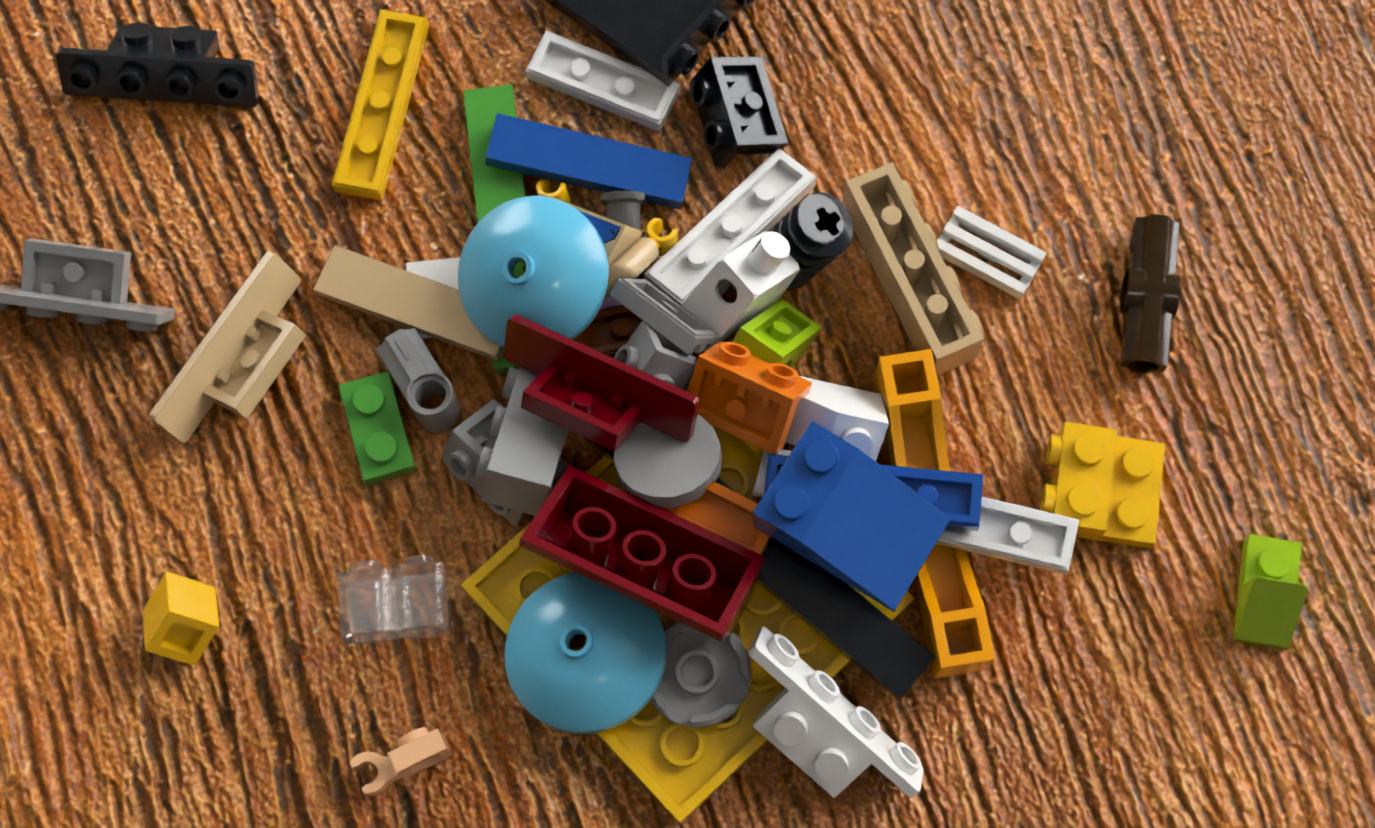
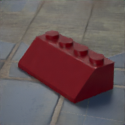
(645, 553)

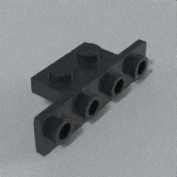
(159, 67)

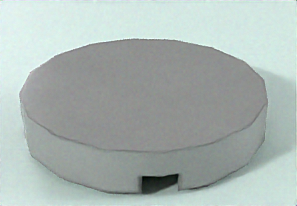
(667, 469)
(702, 678)

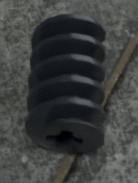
(816, 234)

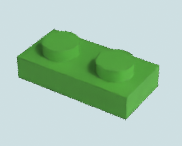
(377, 428)

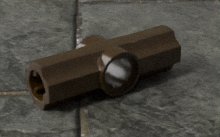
(1150, 294)

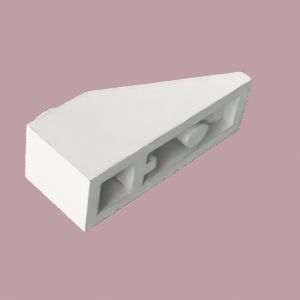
(844, 411)

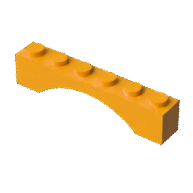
(945, 585)

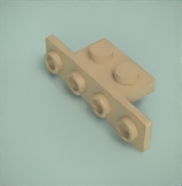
(237, 354)

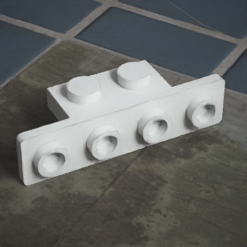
(824, 729)

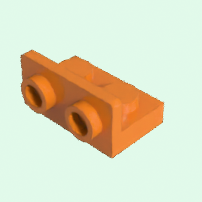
(747, 394)

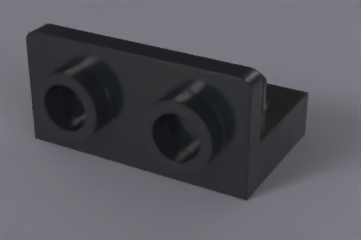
(737, 108)

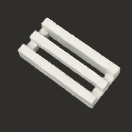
(998, 237)

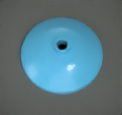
(562, 275)
(604, 679)

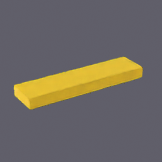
(380, 105)

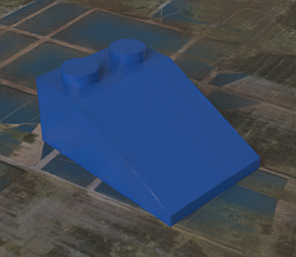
(850, 516)

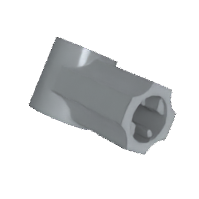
(419, 379)

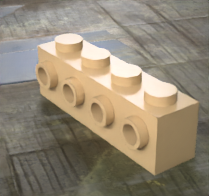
(912, 269)

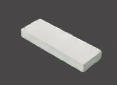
(602, 81)

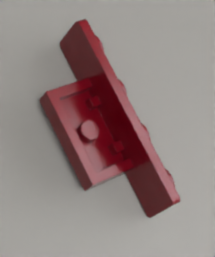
(592, 390)

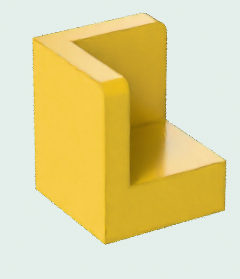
(180, 618)

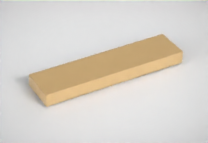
(402, 299)

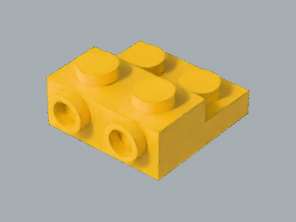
(1105, 483)

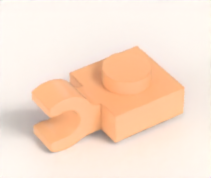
(415, 753)

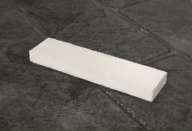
(737, 219)

